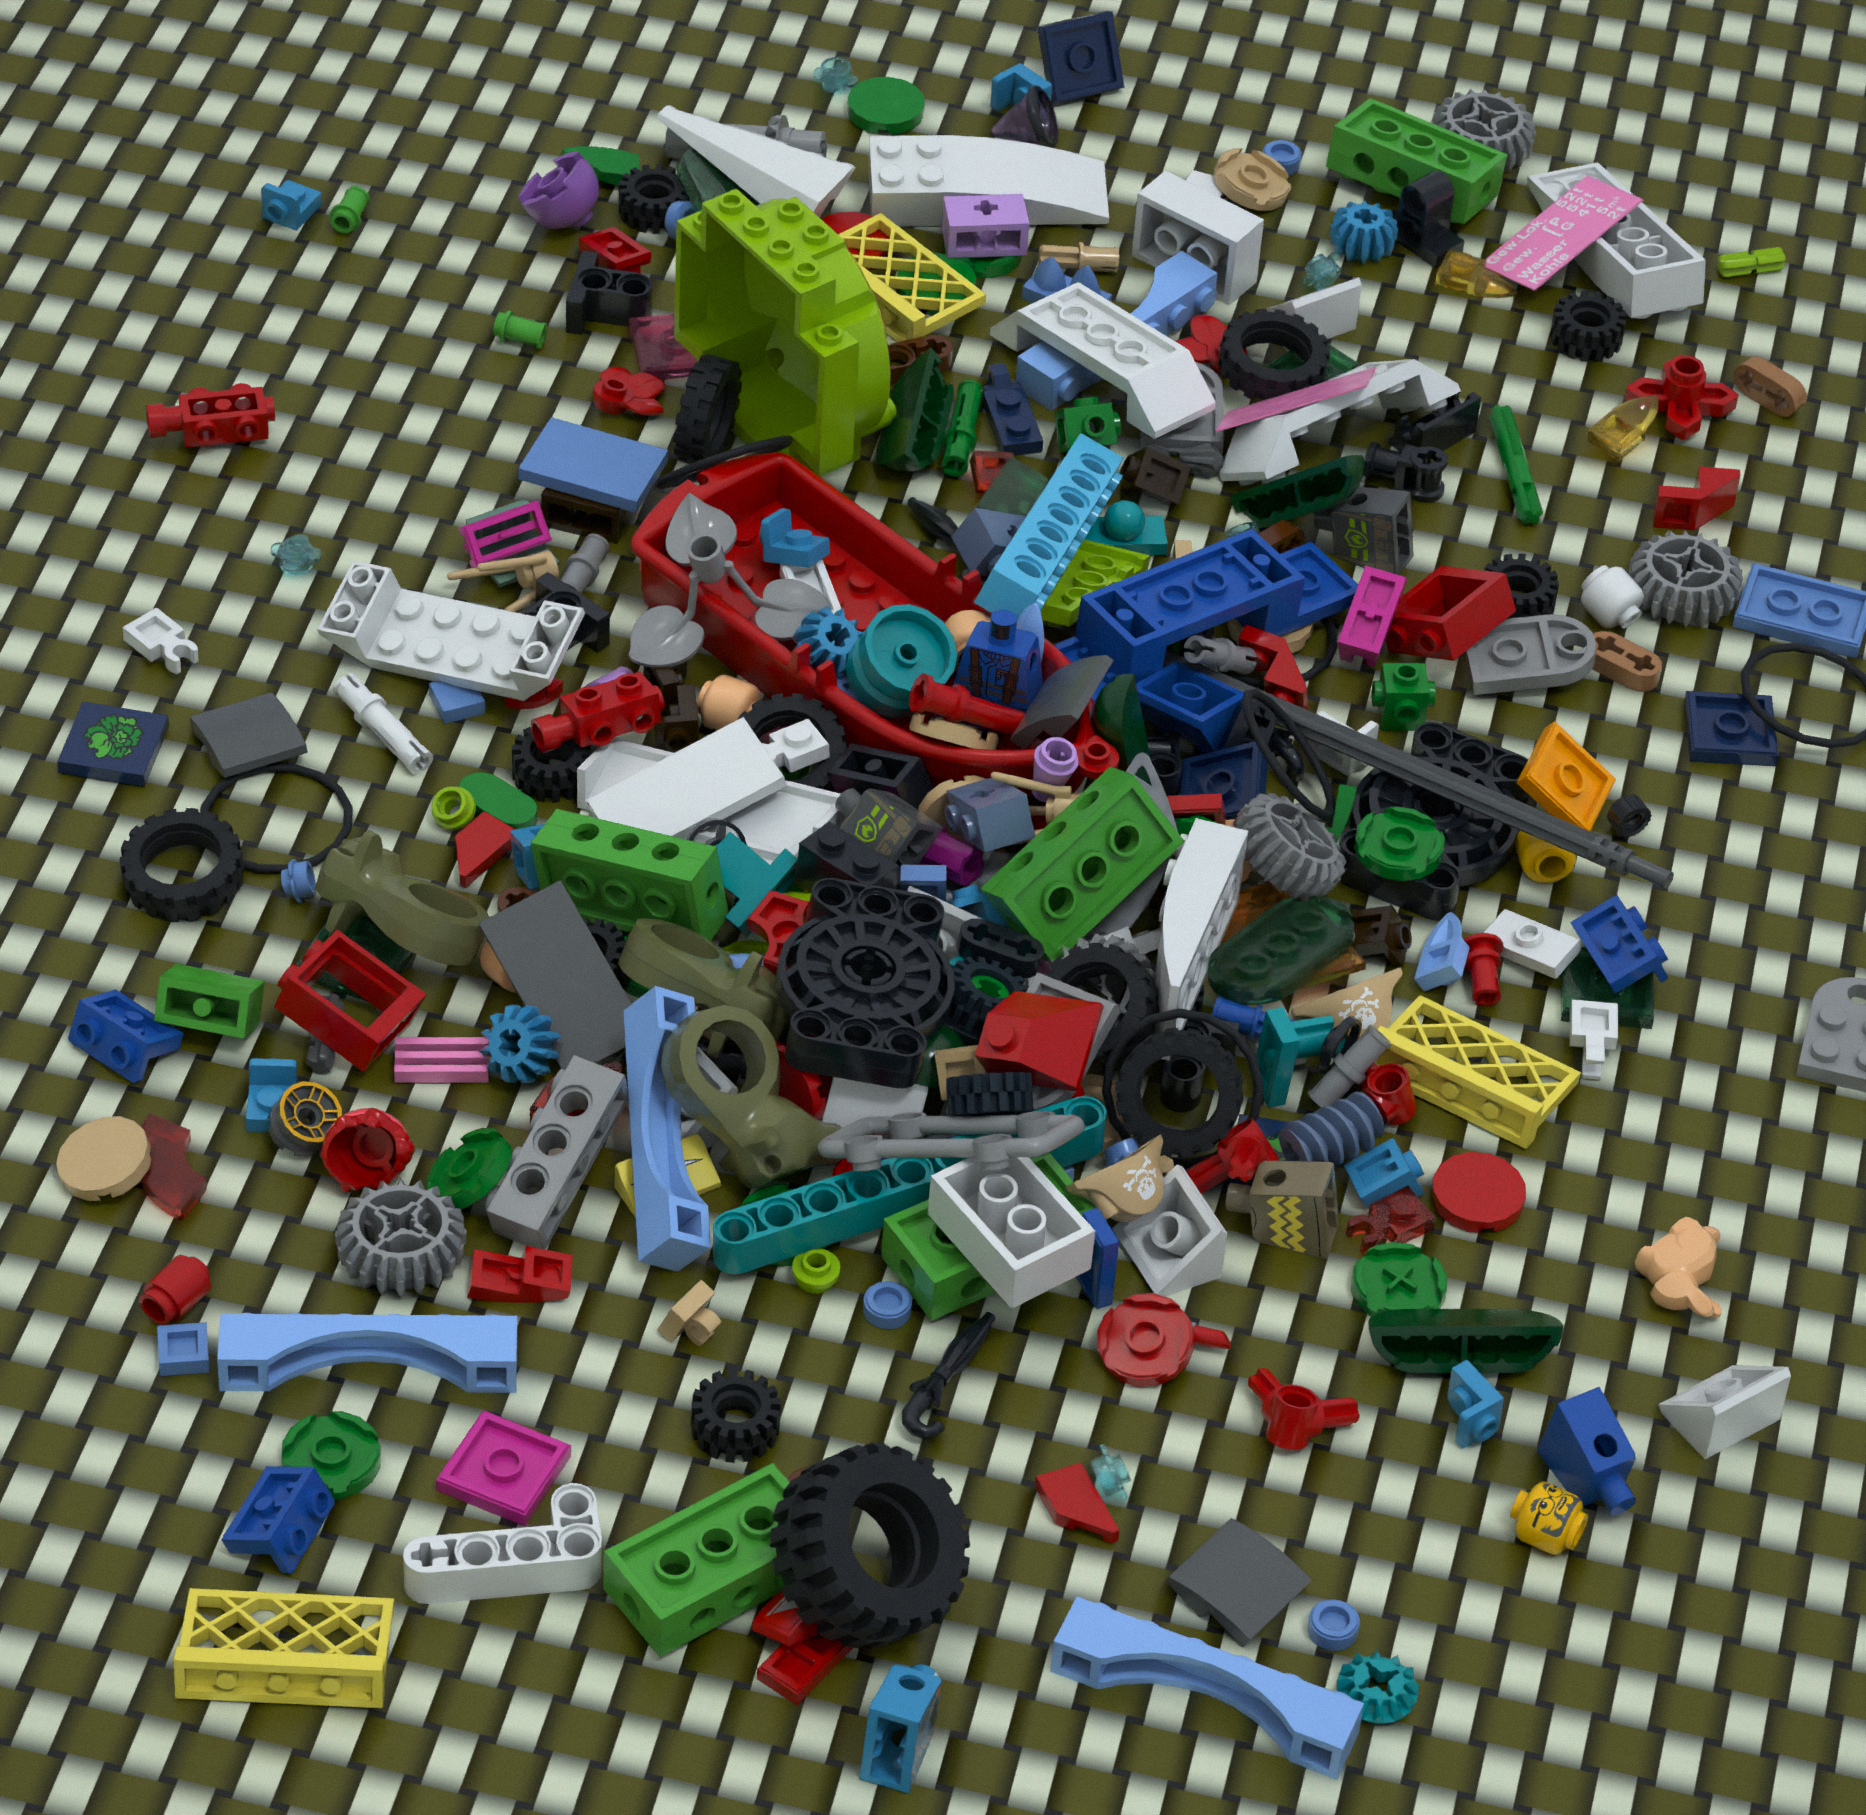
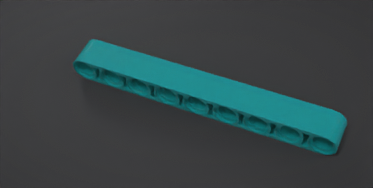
(860, 1200)

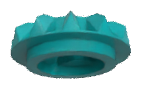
(1378, 1705)

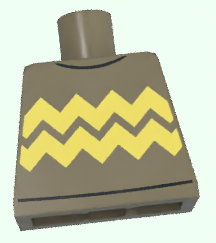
(1290, 1205)

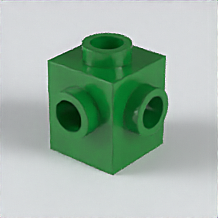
(1072, 421)
(1402, 688)

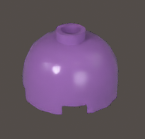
(562, 195)

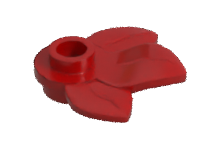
(1205, 340)
(623, 391)

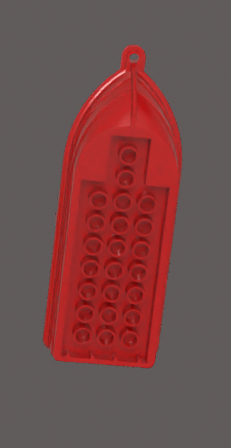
(869, 573)

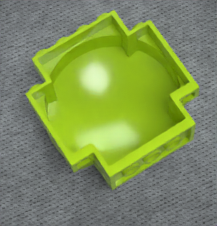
(796, 316)

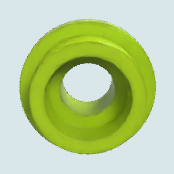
(446, 800)
(816, 1270)

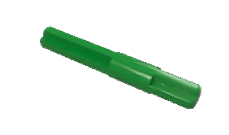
(1516, 464)

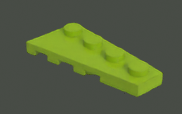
(1090, 570)

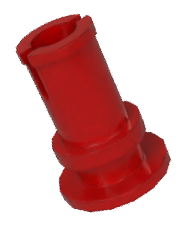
(1483, 964)

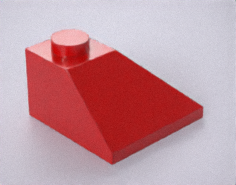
(1040, 1037)

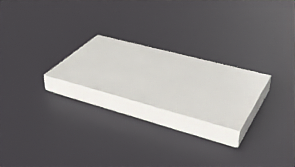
(693, 784)

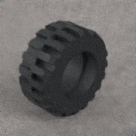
(820, 1562)

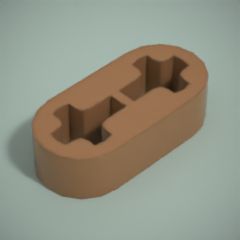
(1770, 386)
(1626, 662)

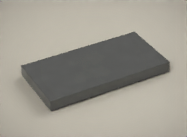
(562, 973)

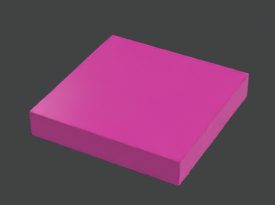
(503, 1468)

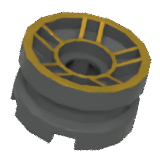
(303, 1101)

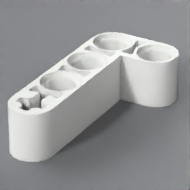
(511, 1560)

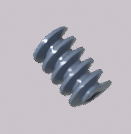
(1333, 1131)

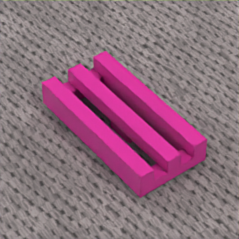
(473, 545)

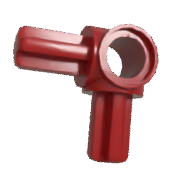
(1390, 1092)
(1236, 1157)
(1297, 1412)

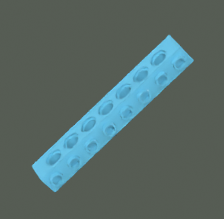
(1053, 529)

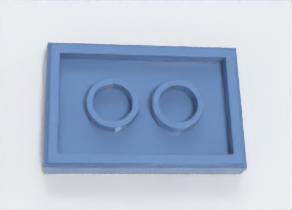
(593, 464)
(1802, 610)

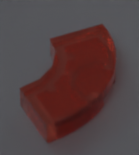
(170, 1177)

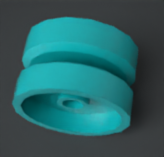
(894, 652)

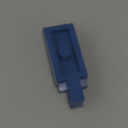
(1010, 413)

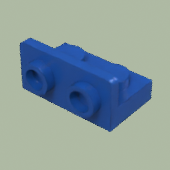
(1618, 945)
(121, 1033)
(280, 1516)

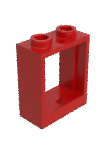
(1474, 606)
(363, 975)

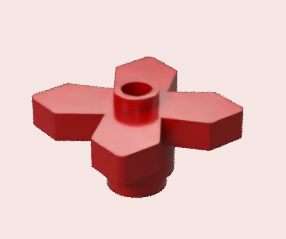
(1685, 395)

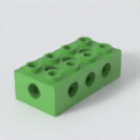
(1397, 148)
(1083, 863)
(631, 873)
(931, 1263)
(699, 1563)

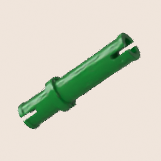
(960, 436)

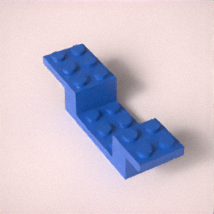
(1201, 590)

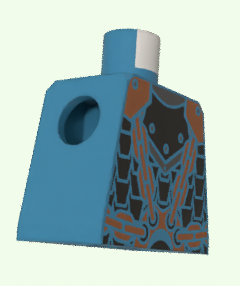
(904, 1702)

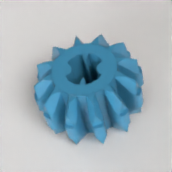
(1363, 231)
(829, 637)
(520, 1044)

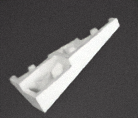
(761, 164)

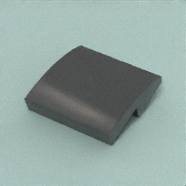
(1061, 699)
(248, 734)
(1238, 1580)

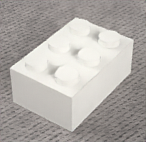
(1186, 218)
(1011, 1226)

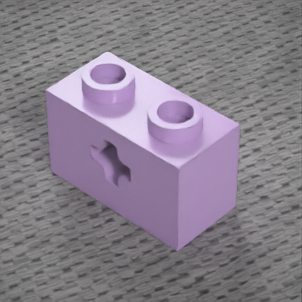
(985, 225)

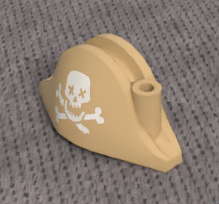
(1366, 1001)
(1128, 1187)

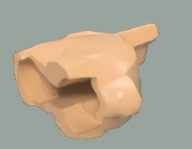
(1680, 1265)

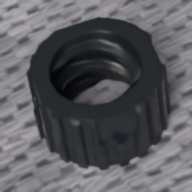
(1628, 815)

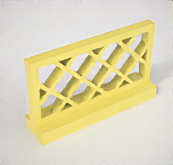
(901, 312)
(1467, 1087)
(283, 1672)

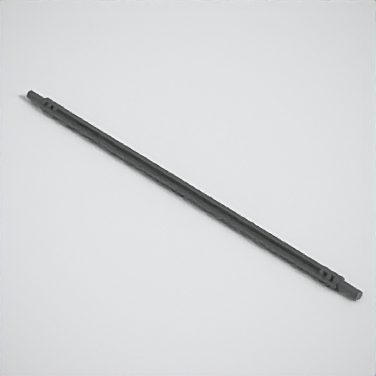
(1444, 783)

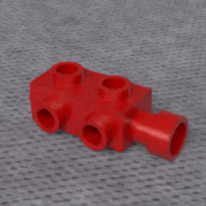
(218, 419)
(606, 705)

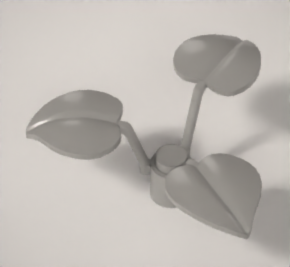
(701, 539)

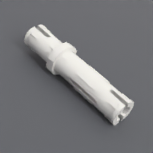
(372, 712)

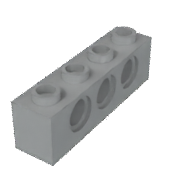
(536, 1217)

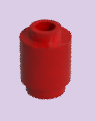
(175, 1289)

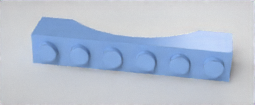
(1178, 293)
(668, 1210)
(269, 1349)
(1116, 1649)

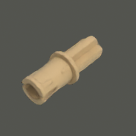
(1098, 258)

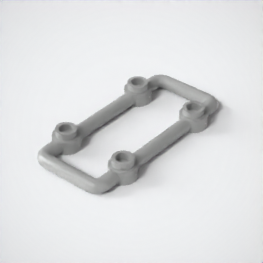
(864, 1147)

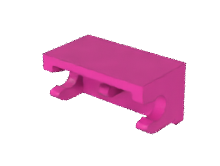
(1370, 615)

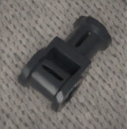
(1409, 469)

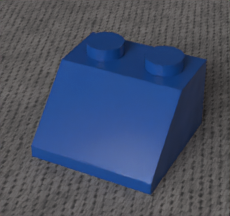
(1188, 703)

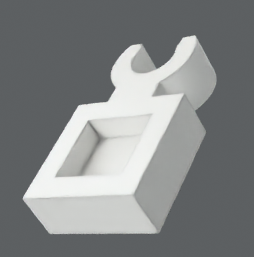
(159, 636)
(797, 746)

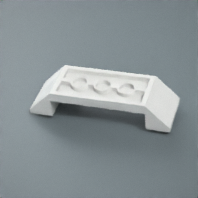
(1152, 369)
(1265, 446)
(447, 637)

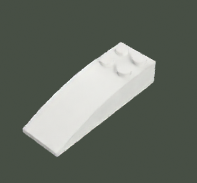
(918, 170)
(1638, 257)
(1196, 912)

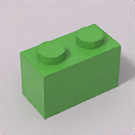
(209, 1001)

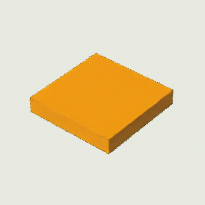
(1566, 778)

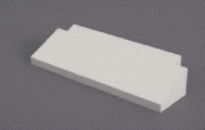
(767, 825)

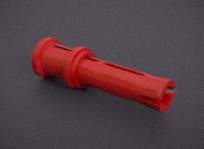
(957, 705)

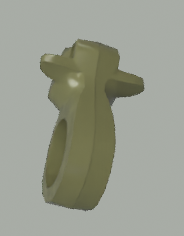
(412, 912)
(695, 966)
(762, 1130)

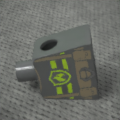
(1371, 529)
(888, 825)

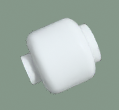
(1612, 597)

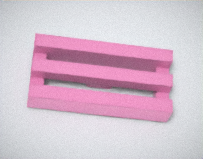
(440, 1053)

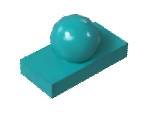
(1130, 529)

